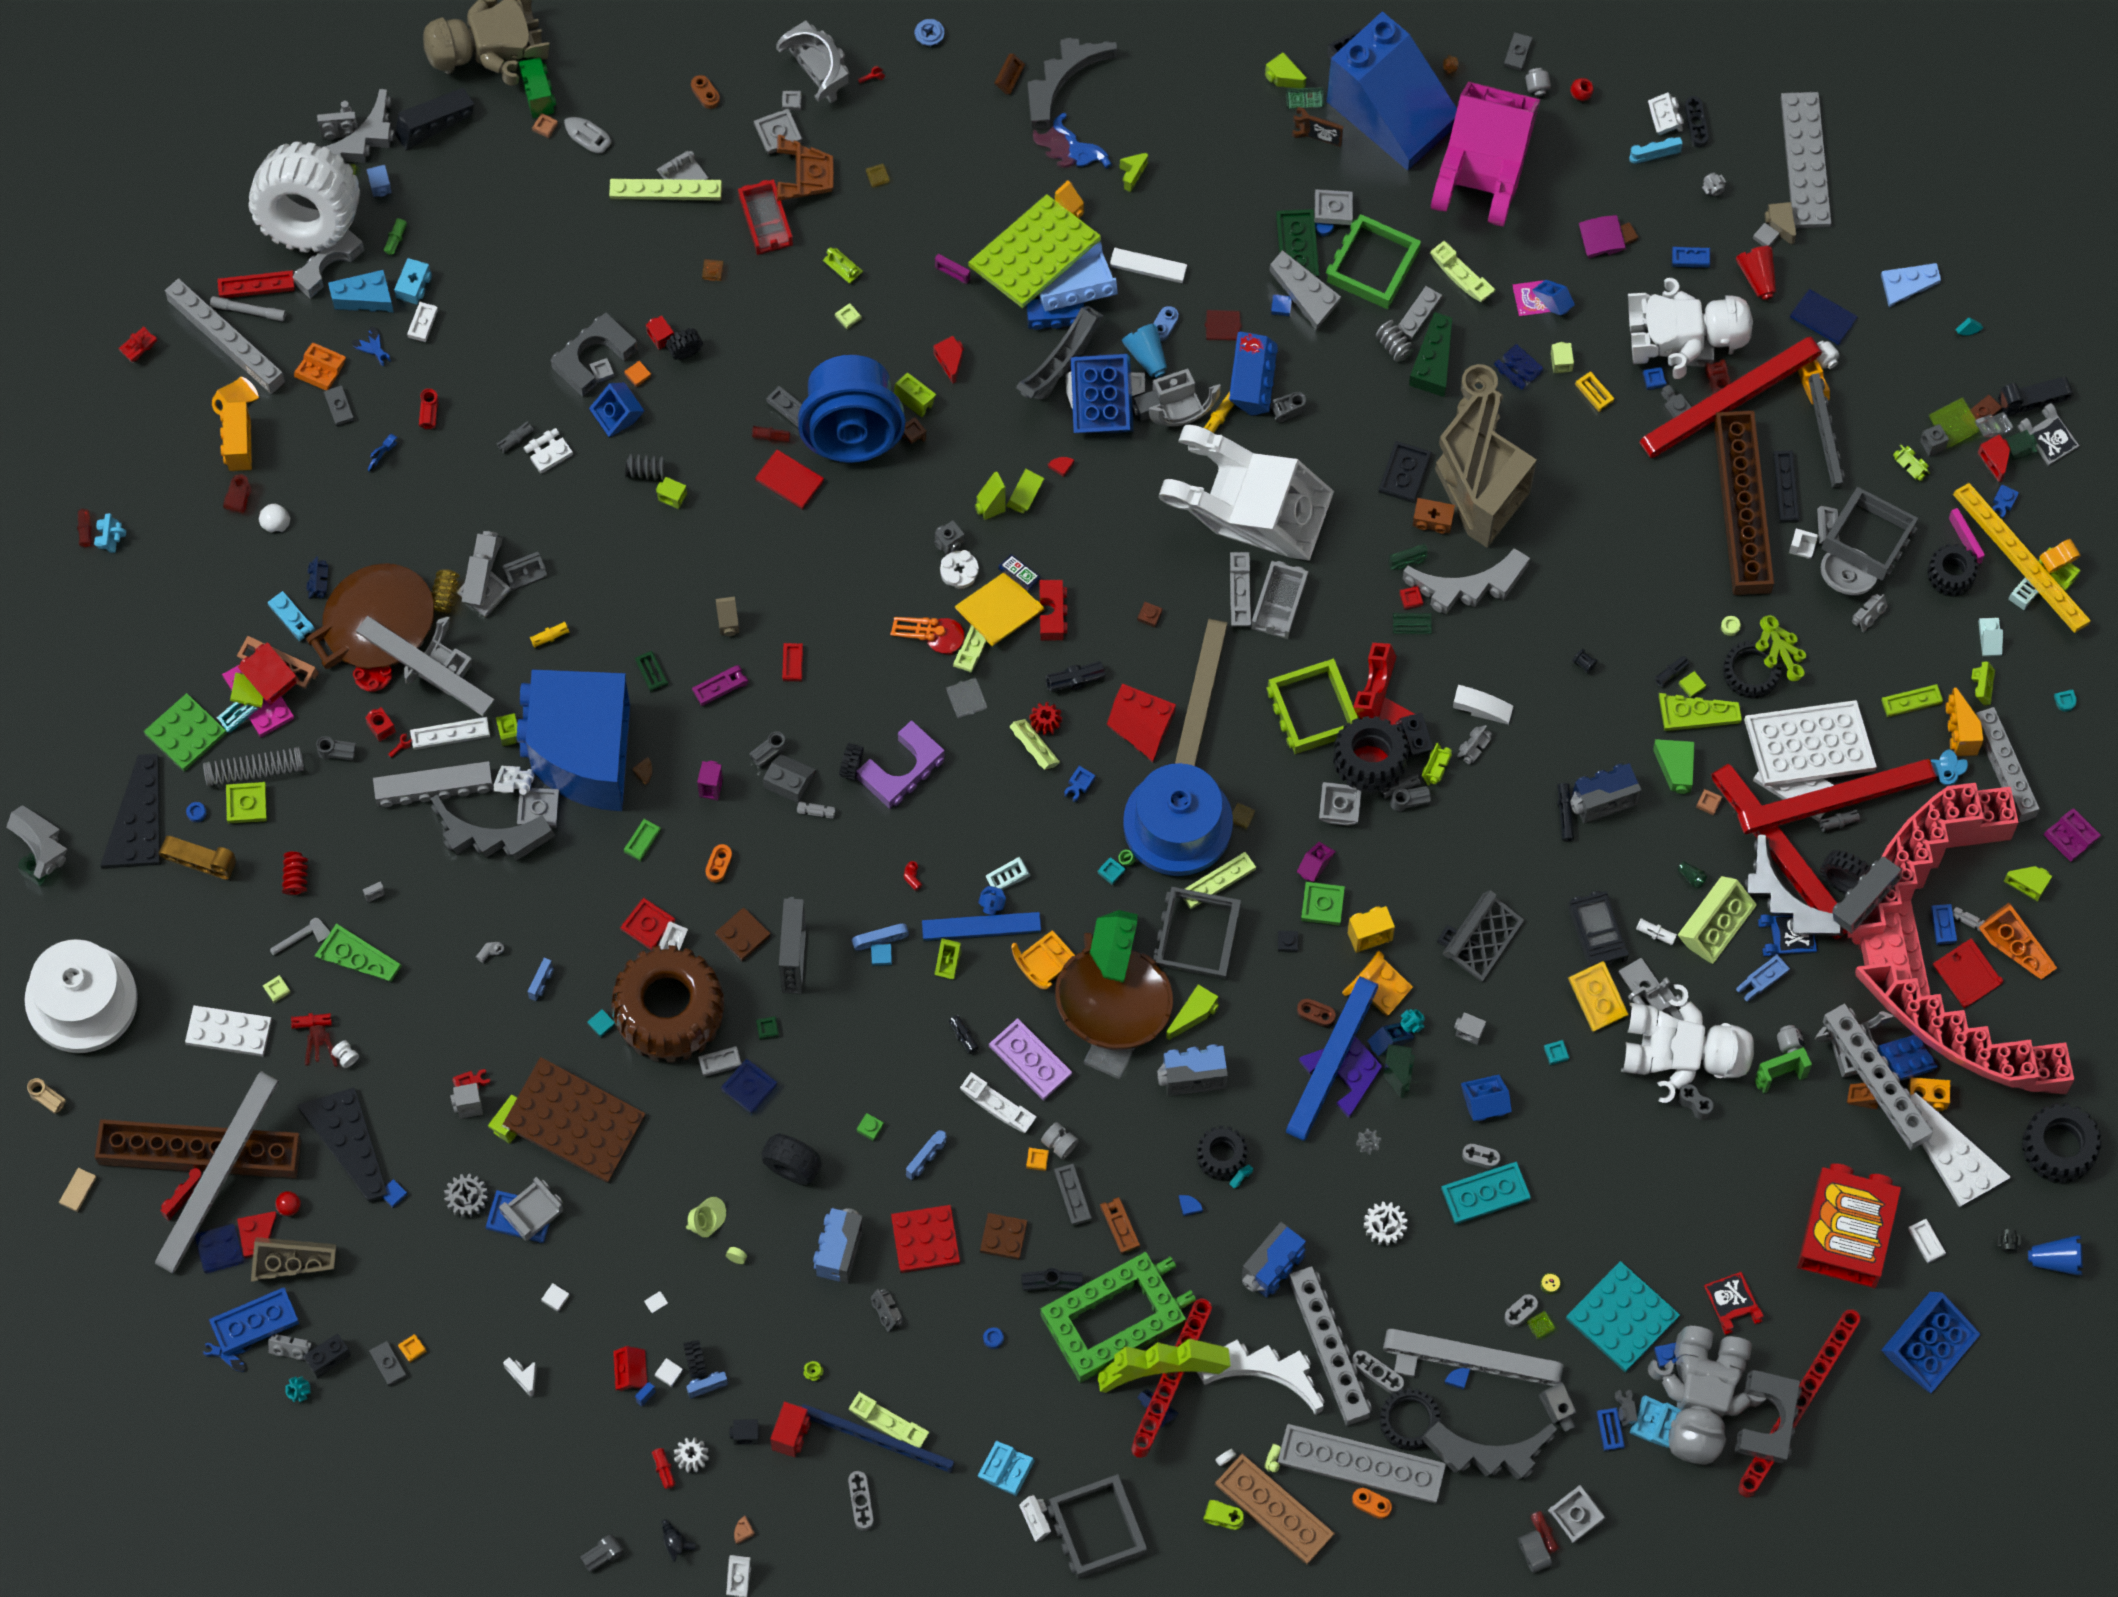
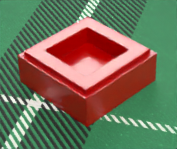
(1411, 597)

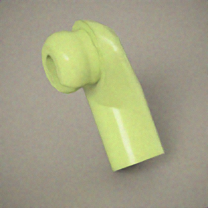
(1271, 1464)

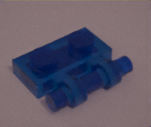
(1522, 363)

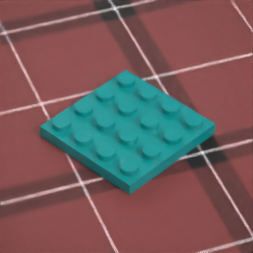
(1622, 1316)

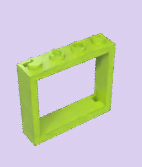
(1280, 709)

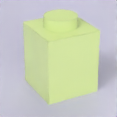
(1562, 357)

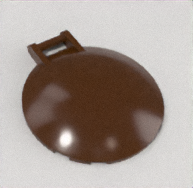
(387, 595)
(1113, 1011)

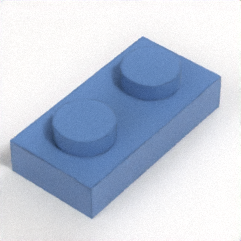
(537, 986)
(703, 1386)

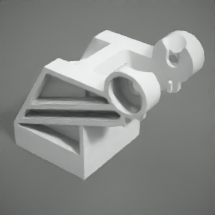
(1254, 496)

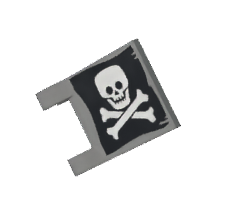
(2051, 435)

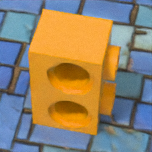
(1928, 1088)

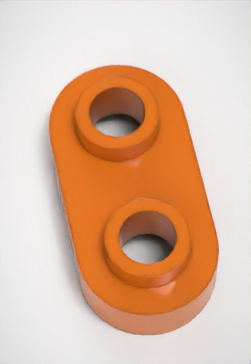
(718, 864)
(1370, 1504)

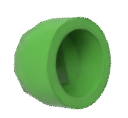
(1125, 855)

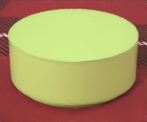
(1730, 626)
(736, 1255)

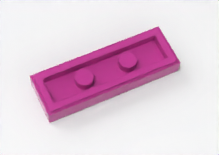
(1966, 535)

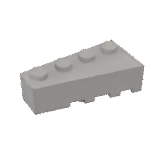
(1305, 289)

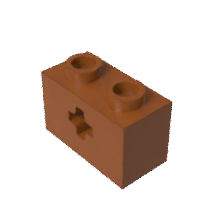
(1426, 509)

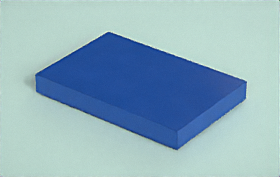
(497, 1222)

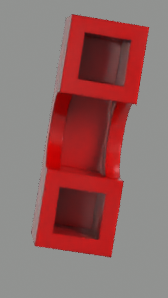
(1052, 595)

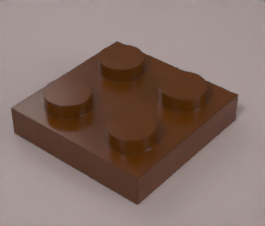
(1003, 1236)

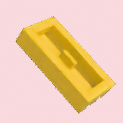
(1604, 403)

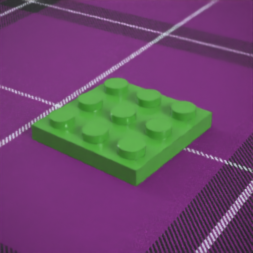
(185, 732)

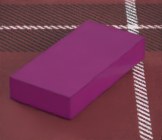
(952, 269)

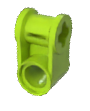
(1221, 1514)

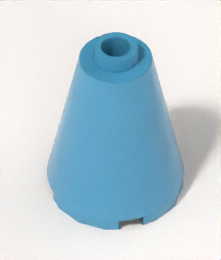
(1147, 349)

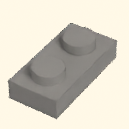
(1826, 519)

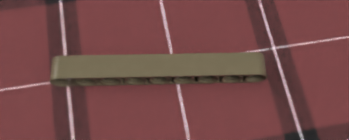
(1201, 692)

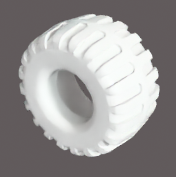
(311, 174)

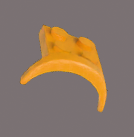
(1043, 960)
(1391, 986)

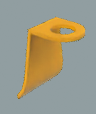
(238, 391)

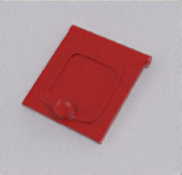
(1970, 976)

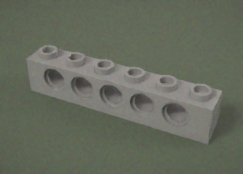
(2006, 764)

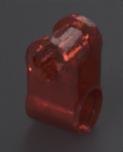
(1717, 374)
(237, 494)

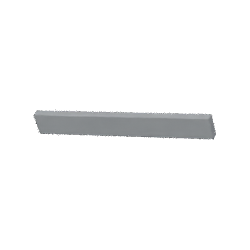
(425, 666)

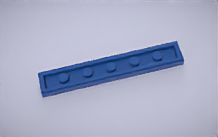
(981, 926)

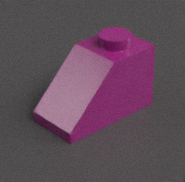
(1315, 861)

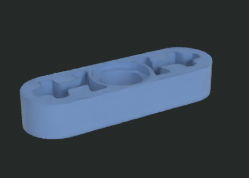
(880, 936)

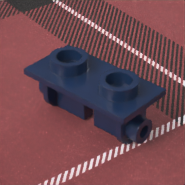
(315, 585)

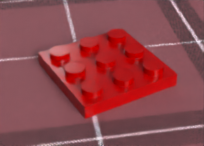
(925, 1238)

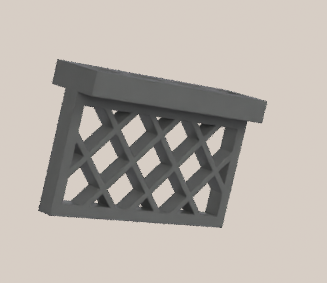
(1468, 929)

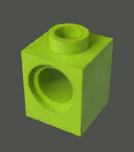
(671, 492)

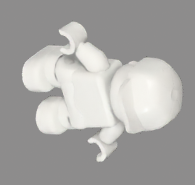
(1679, 326)
(1682, 1045)

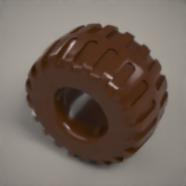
(674, 1035)

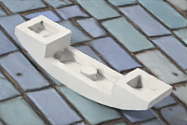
(997, 1104)

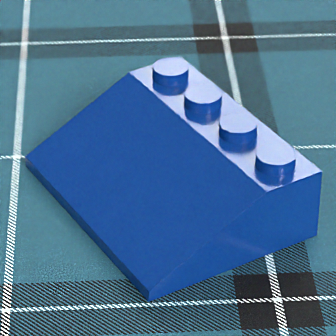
(1102, 394)
(1931, 1341)

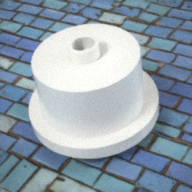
(80, 996)

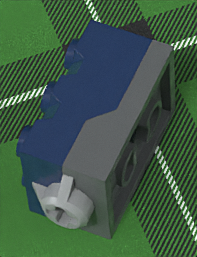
(1605, 793)

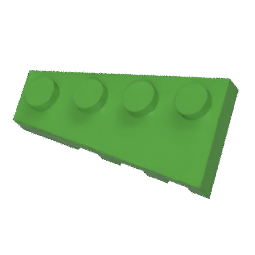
(353, 953)

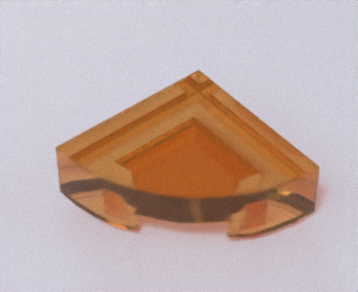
(644, 770)

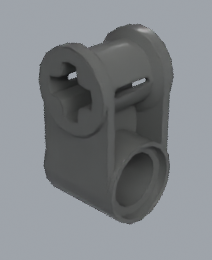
(1284, 407)

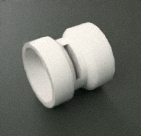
(345, 1054)

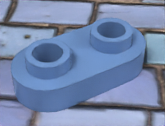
(1165, 322)

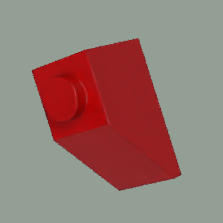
(949, 356)
(1995, 455)

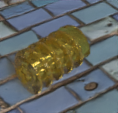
(444, 590)

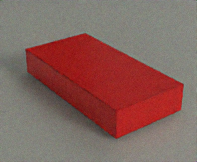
(792, 662)

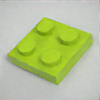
(246, 802)

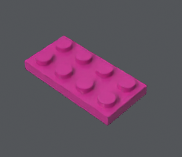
(269, 716)

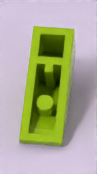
(991, 498)
(1195, 1010)

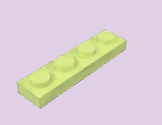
(1222, 877)

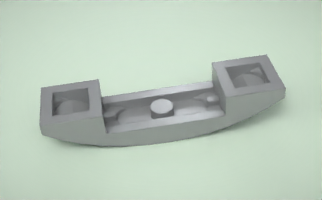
(1240, 589)

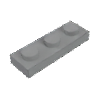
(1419, 312)

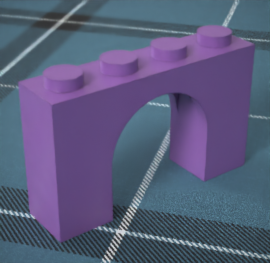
(892, 788)

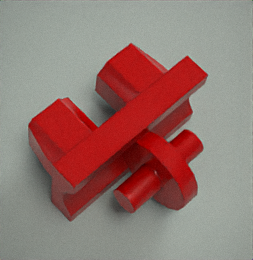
(138, 344)

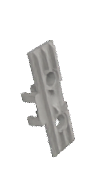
(1656, 994)

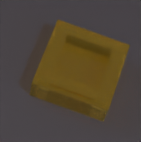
(877, 175)
(1242, 815)

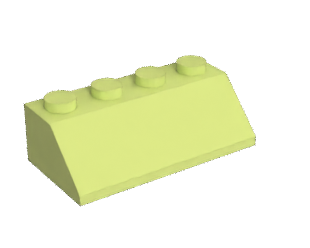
(1717, 919)

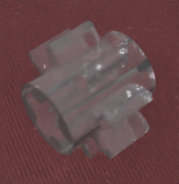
(1370, 1145)

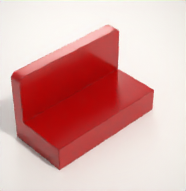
(630, 1368)

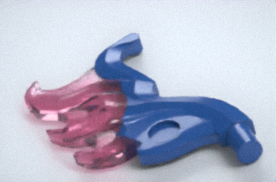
(1065, 146)

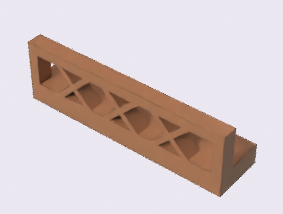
(293, 663)

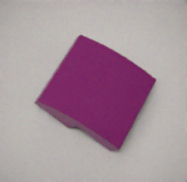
(1602, 236)
(2072, 835)

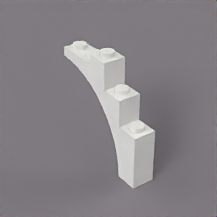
(1265, 1364)

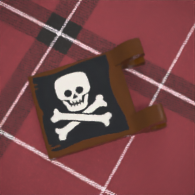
(1317, 128)

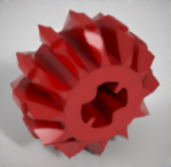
(1049, 713)

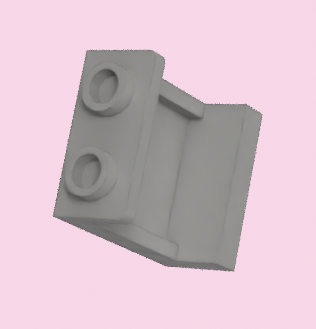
(532, 1209)

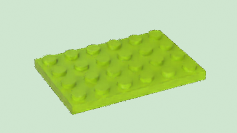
(1034, 251)

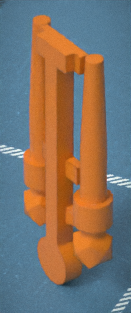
(939, 630)

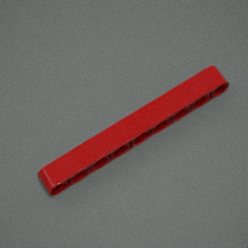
(1167, 1385)

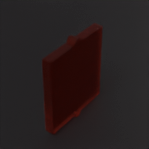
(1222, 325)

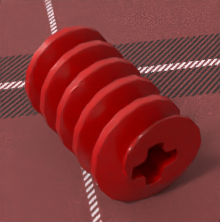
(294, 873)

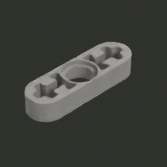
(1378, 1380)
(868, 1514)

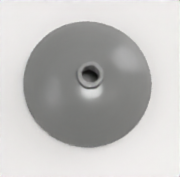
(1845, 577)

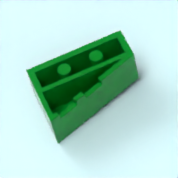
(537, 87)

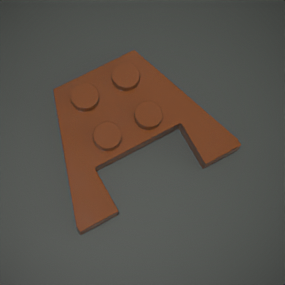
(813, 170)

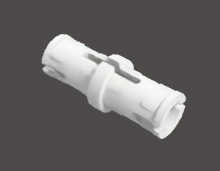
(1656, 931)

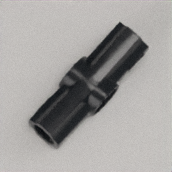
(1075, 677)
(1038, 1280)

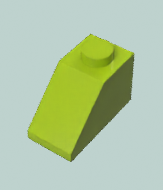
(1284, 73)
(2029, 881)

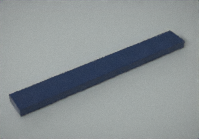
(879, 1439)

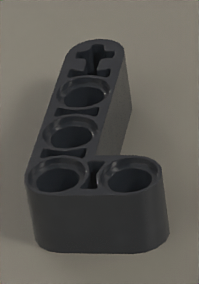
(2035, 396)

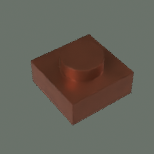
(1149, 614)

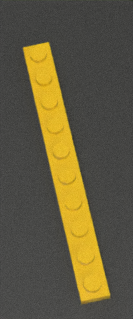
(2021, 557)

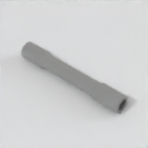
(226, 304)

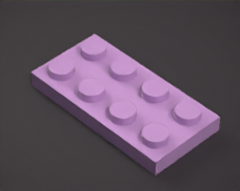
(1030, 1059)

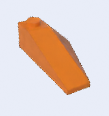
(2011, 936)

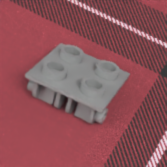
(682, 168)

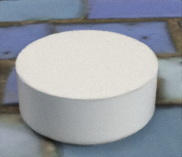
(1225, 1457)

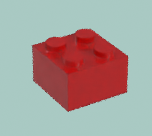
(789, 1430)

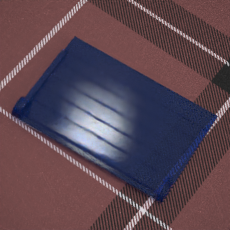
(1823, 316)

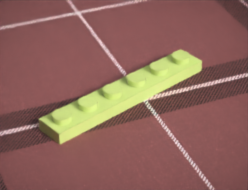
(665, 189)

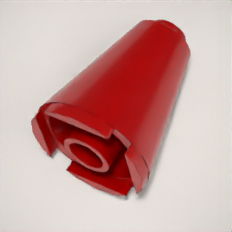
(1759, 270)

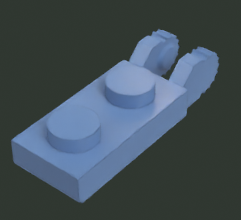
(1764, 977)
(926, 1154)

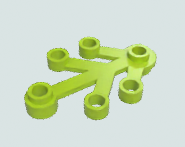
(1771, 628)

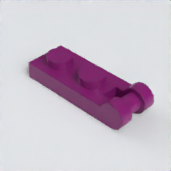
(720, 685)

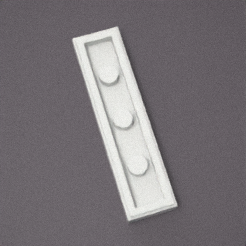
(1148, 265)
(450, 733)

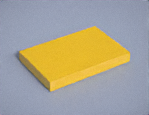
(1598, 996)

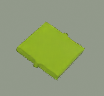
(245, 692)

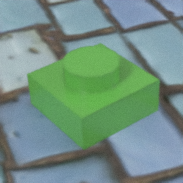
(870, 1127)

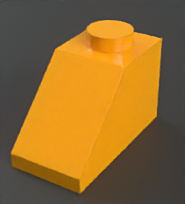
(1069, 199)

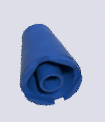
(2059, 1255)

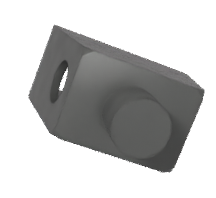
(1558, 1397)

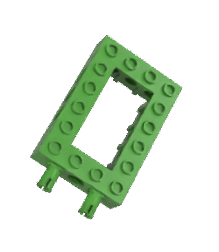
(1164, 1322)

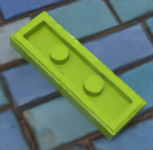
(1912, 700)

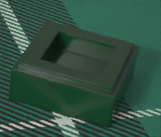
(767, 1028)

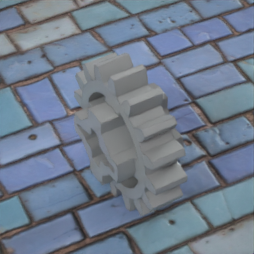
(474, 1193)

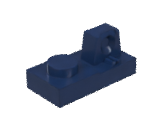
(1145, 1398)

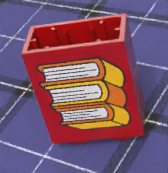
(1849, 1225)

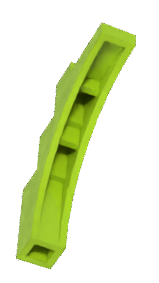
(1163, 1358)

